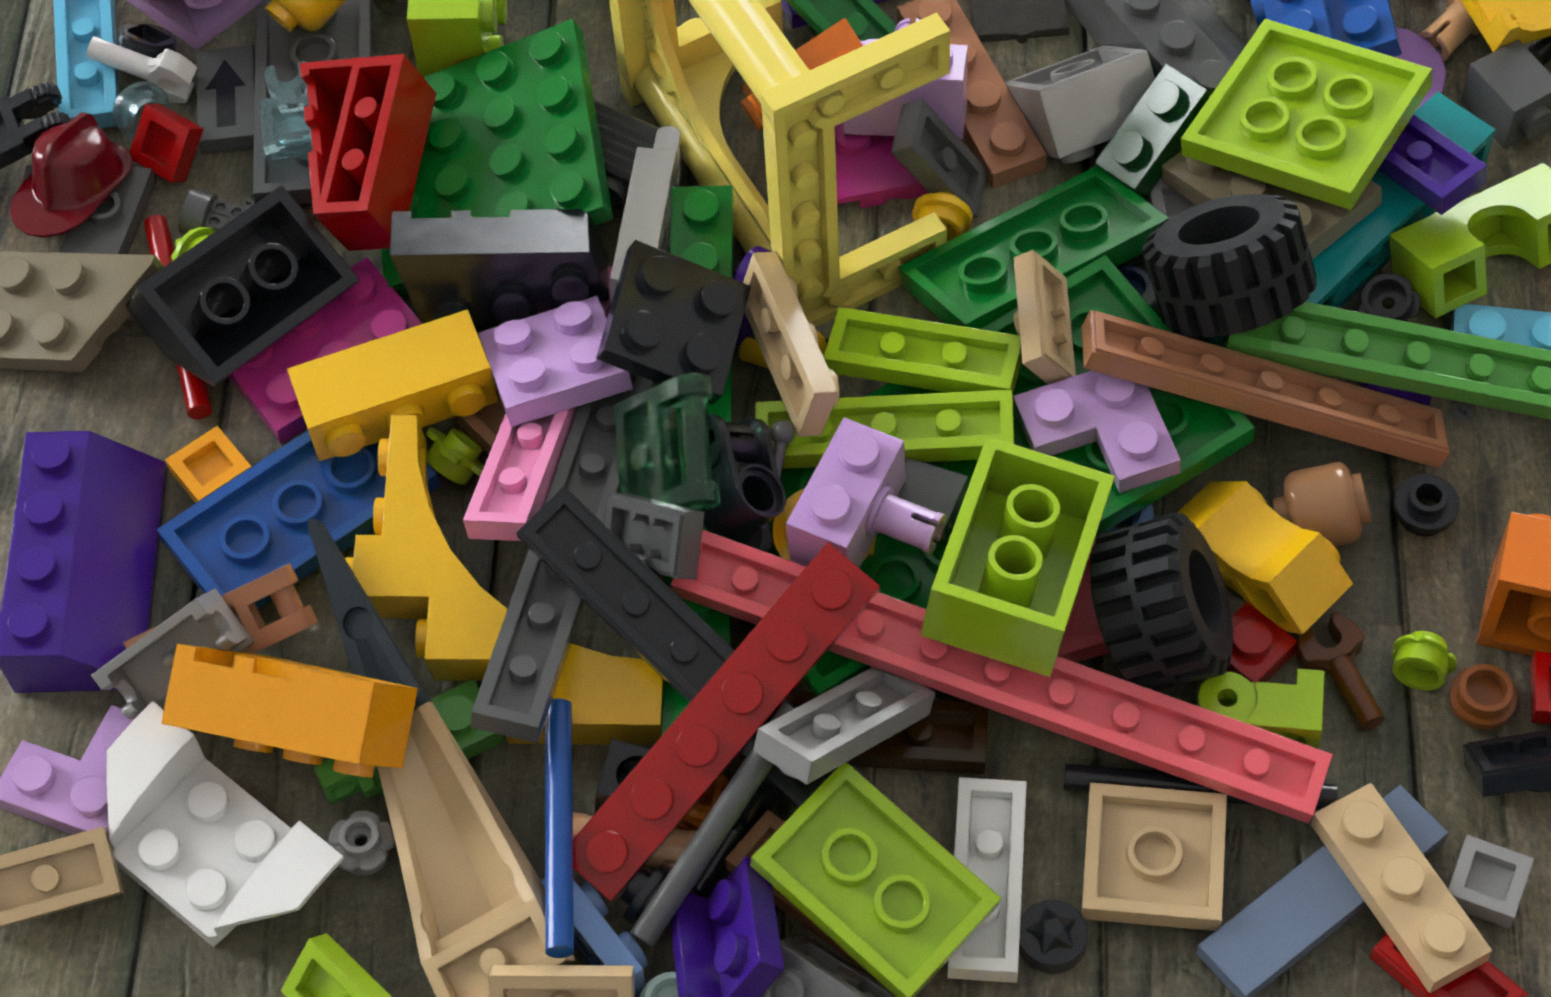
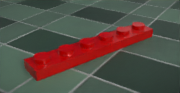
(721, 721)

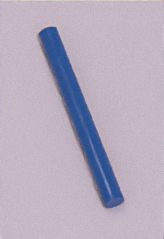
(559, 831)

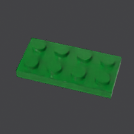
(1069, 226)

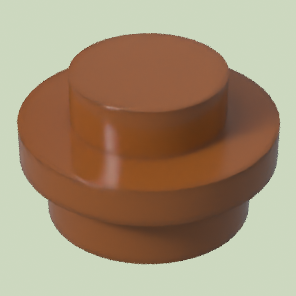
(1483, 696)

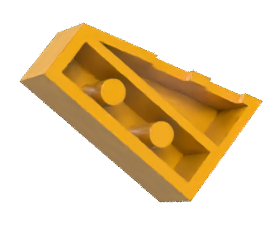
(291, 707)

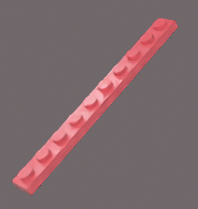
(1071, 702)

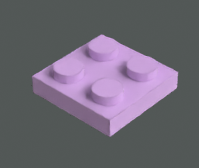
(551, 361)

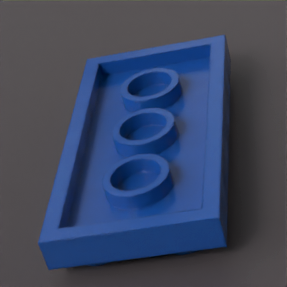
(265, 511)

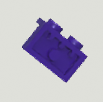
(729, 940)

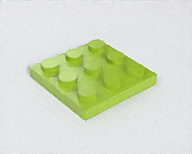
(1307, 113)

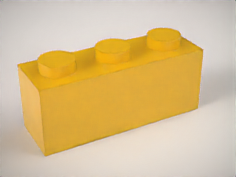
(420, 371)

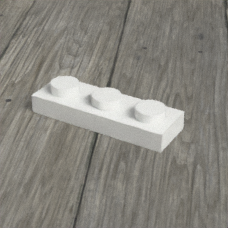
(992, 847)

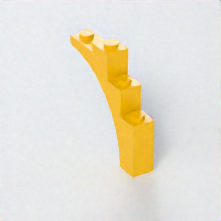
(417, 576)

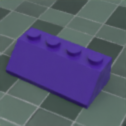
(78, 559)

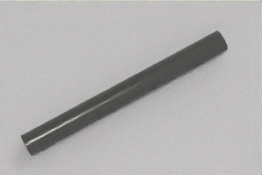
(703, 845)

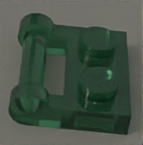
(650, 443)

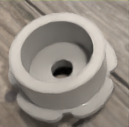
(367, 858)

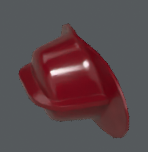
(69, 178)

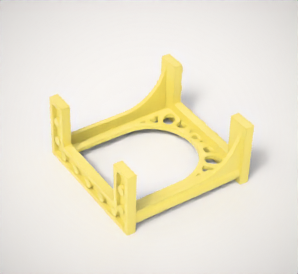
(683, 82)

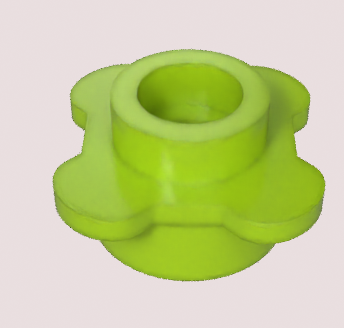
(454, 455)

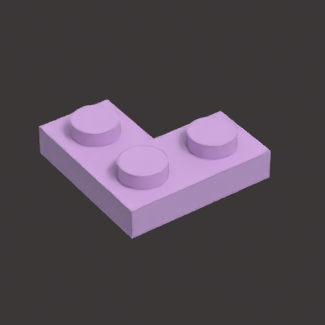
(1105, 411)
(60, 788)

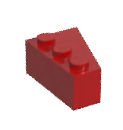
(366, 143)

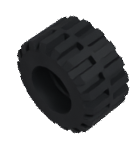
(1230, 265)
(1161, 603)

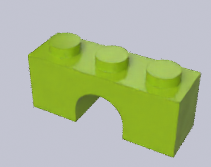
(1448, 251)

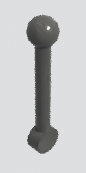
(782, 434)

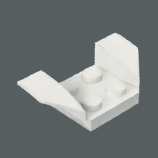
(201, 836)

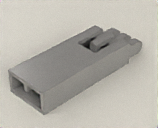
(649, 197)

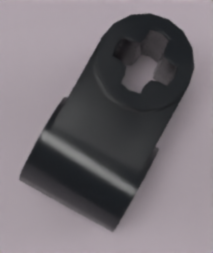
(746, 477)

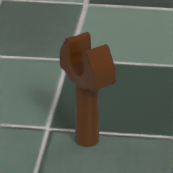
(1340, 665)

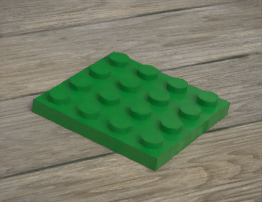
(512, 135)

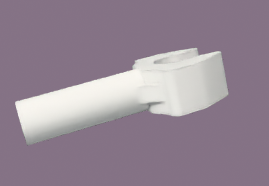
(168, 70)

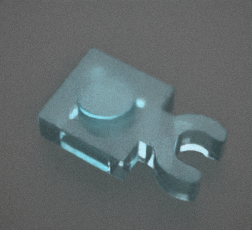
(283, 117)

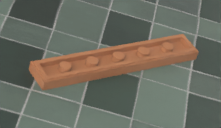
(1263, 389)

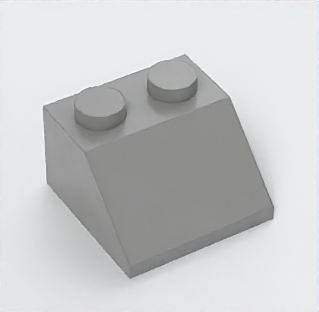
(1082, 98)

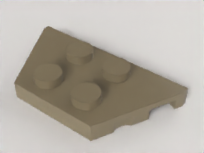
(64, 305)

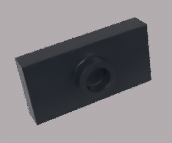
(1510, 763)

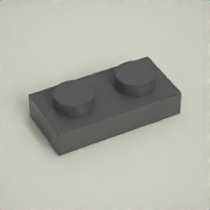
(937, 155)

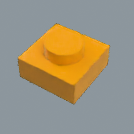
(206, 464)

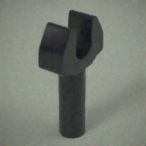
(761, 801)

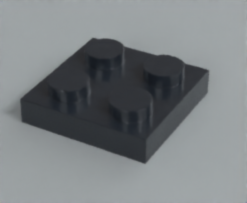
(672, 318)

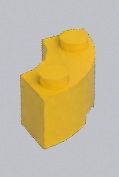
(1265, 558)

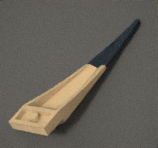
(460, 864)

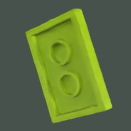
(875, 882)

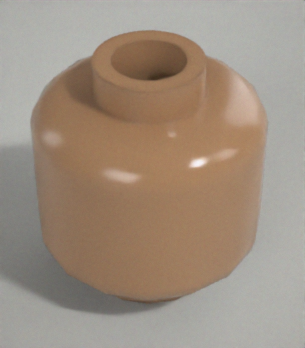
(1326, 502)

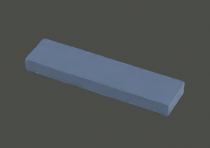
(1301, 910)

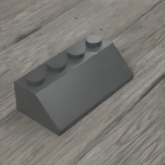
(1173, 32)

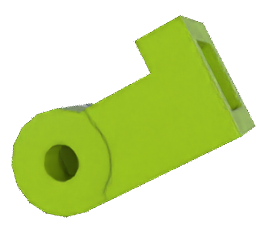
(1275, 707)

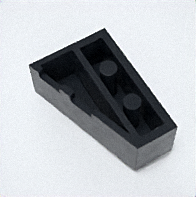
(498, 264)

